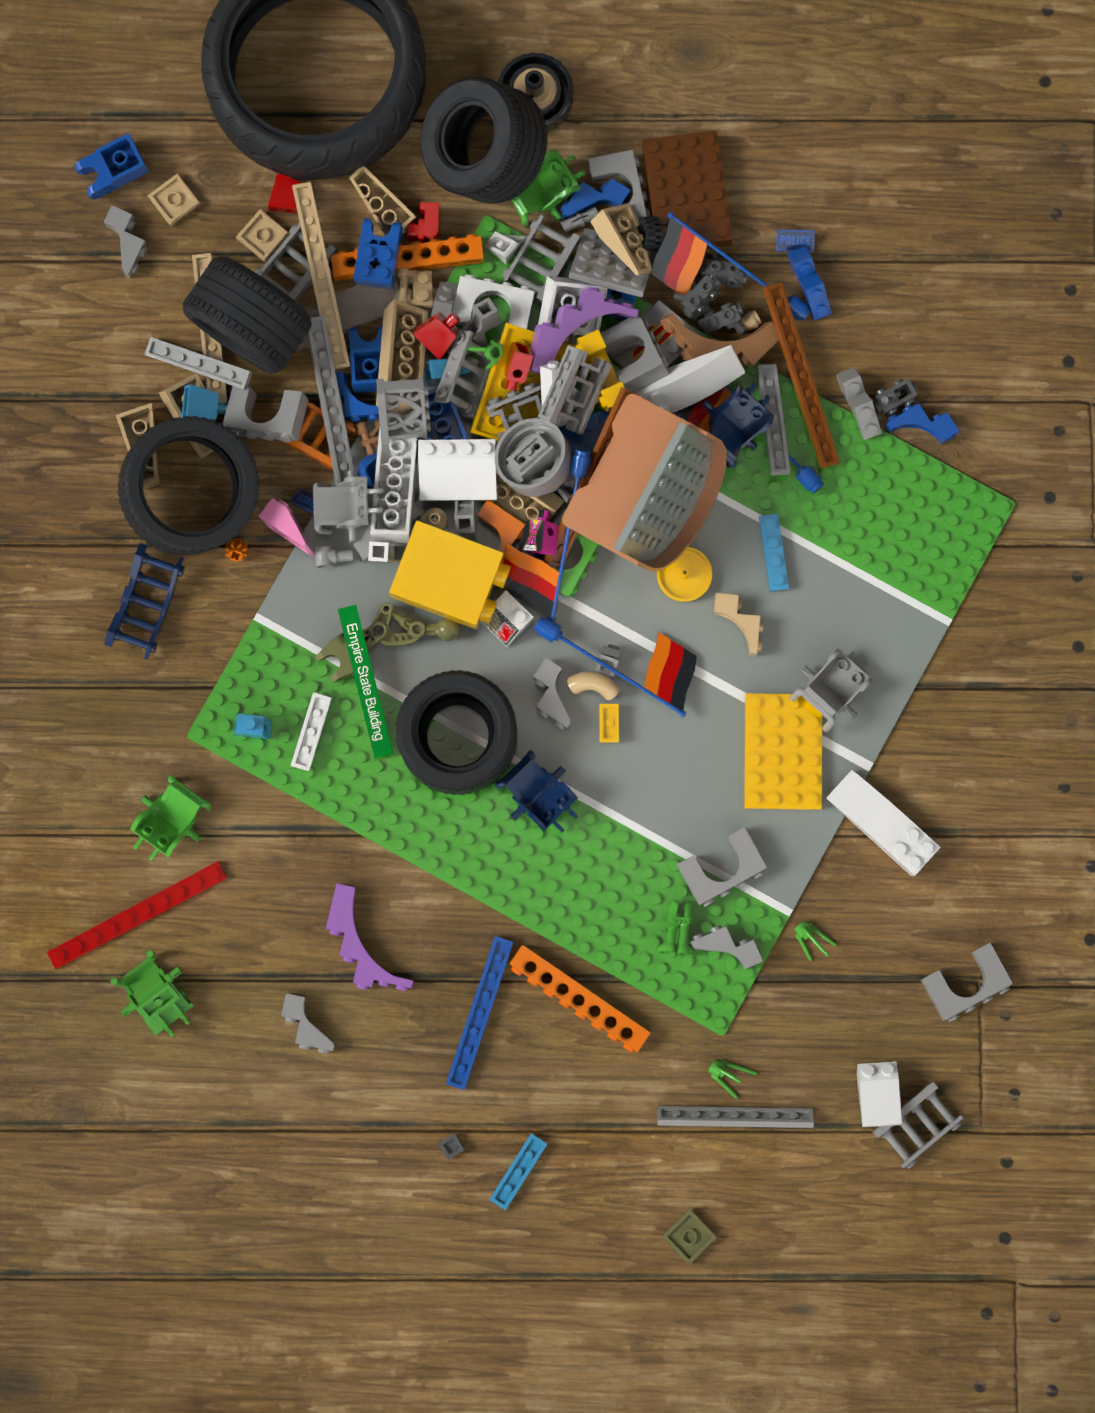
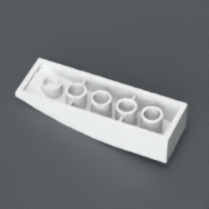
(694, 380)
(397, 478)
(883, 823)

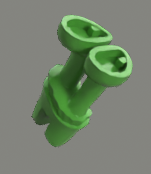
(674, 921)

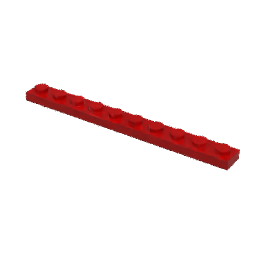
(136, 915)

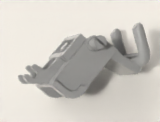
(343, 505)
(834, 686)

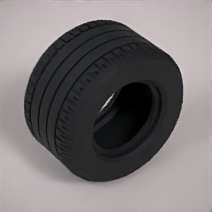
(515, 151)
(247, 314)
(450, 690)

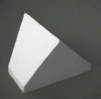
(505, 246)

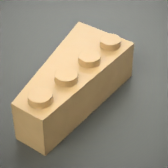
(381, 202)
(133, 426)

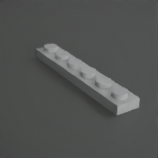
(198, 363)
(775, 434)

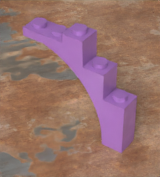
(549, 338)
(342, 921)

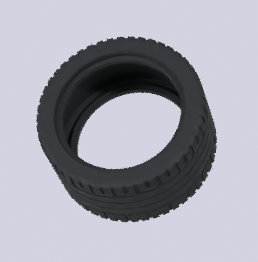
(227, 447)

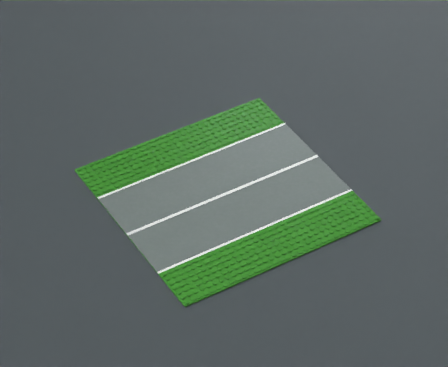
(869, 570)

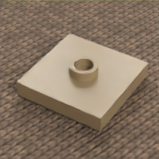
(174, 199)
(262, 235)

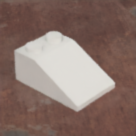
(879, 1094)

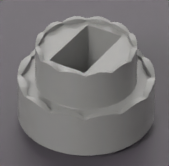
(533, 457)

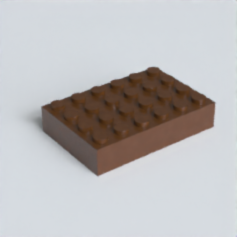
(688, 179)

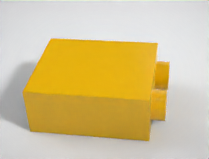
(449, 576)

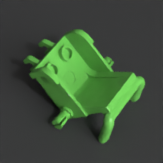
(549, 188)
(169, 818)
(154, 995)

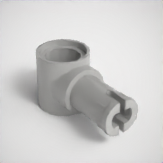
(326, 556)

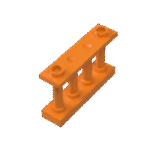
(312, 450)

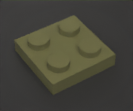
(689, 1236)

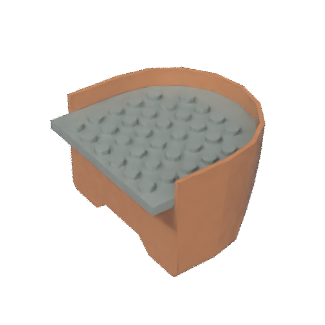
(649, 486)

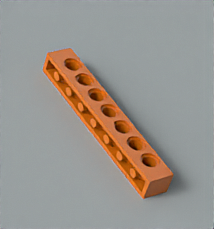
(417, 262)
(639, 1034)

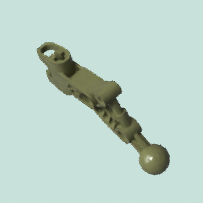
(445, 629)

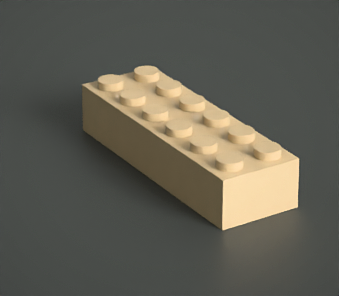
(400, 350)

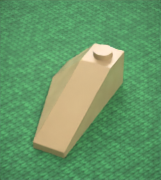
(619, 231)
(173, 401)

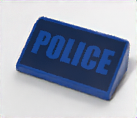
(794, 239)
(304, 500)

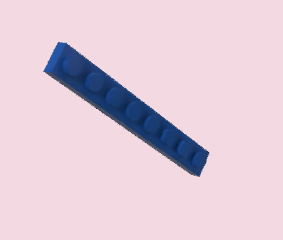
(479, 1013)

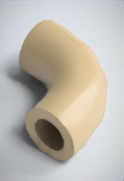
(593, 681)

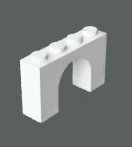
(472, 290)

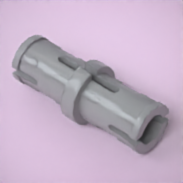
(579, 220)

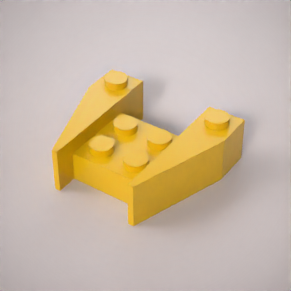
(595, 347)

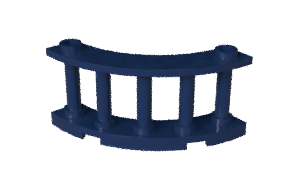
(129, 596)

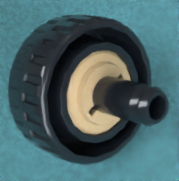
(545, 82)

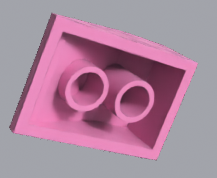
(281, 520)

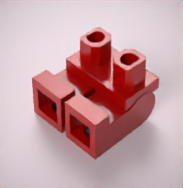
(428, 228)

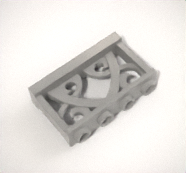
(393, 391)

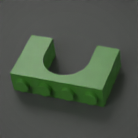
(571, 577)

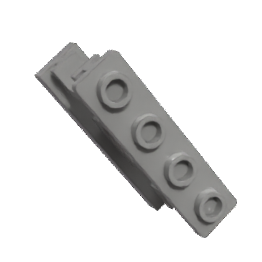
(563, 386)
(523, 397)

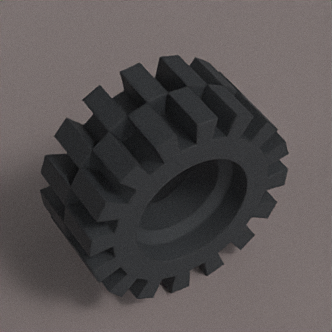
(651, 232)

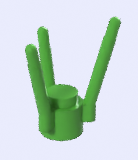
(492, 352)
(805, 931)
(719, 1068)

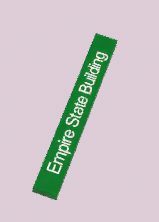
(365, 681)

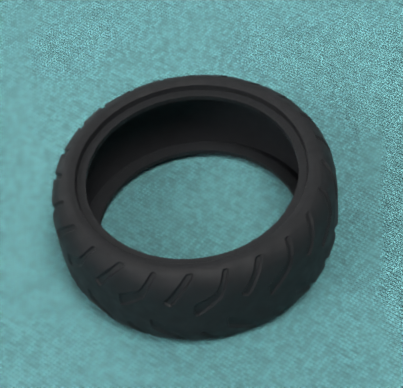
(323, 154)

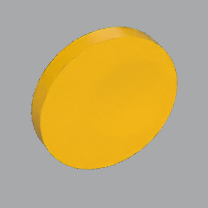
(686, 577)

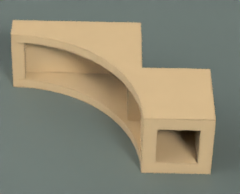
(727, 606)

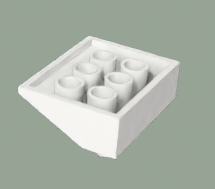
(565, 291)
(457, 470)

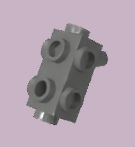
(724, 272)
(695, 300)
(727, 316)
(889, 400)

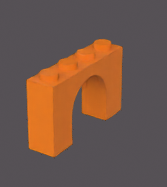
(503, 523)

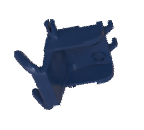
(738, 421)
(538, 792)

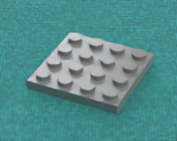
(602, 267)

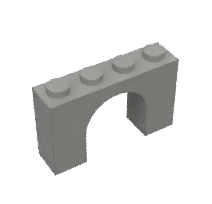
(621, 166)
(650, 366)
(283, 426)
(705, 889)
(994, 980)

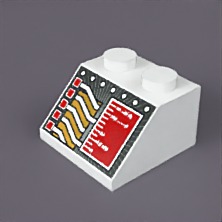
(508, 619)

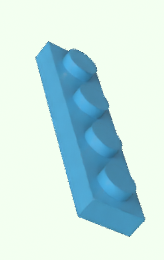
(773, 552)
(518, 1171)

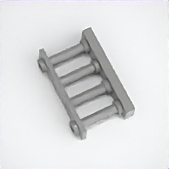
(561, 260)
(301, 283)
(451, 372)
(914, 1106)

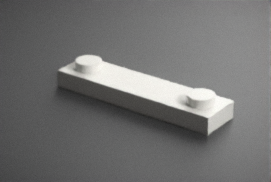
(311, 732)

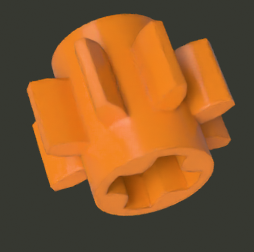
(236, 549)

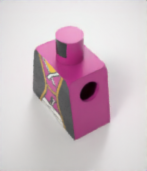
(540, 535)

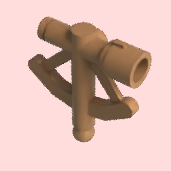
(369, 441)

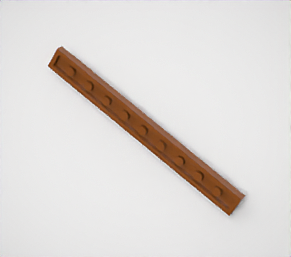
(801, 375)
(597, 453)

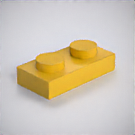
(608, 723)

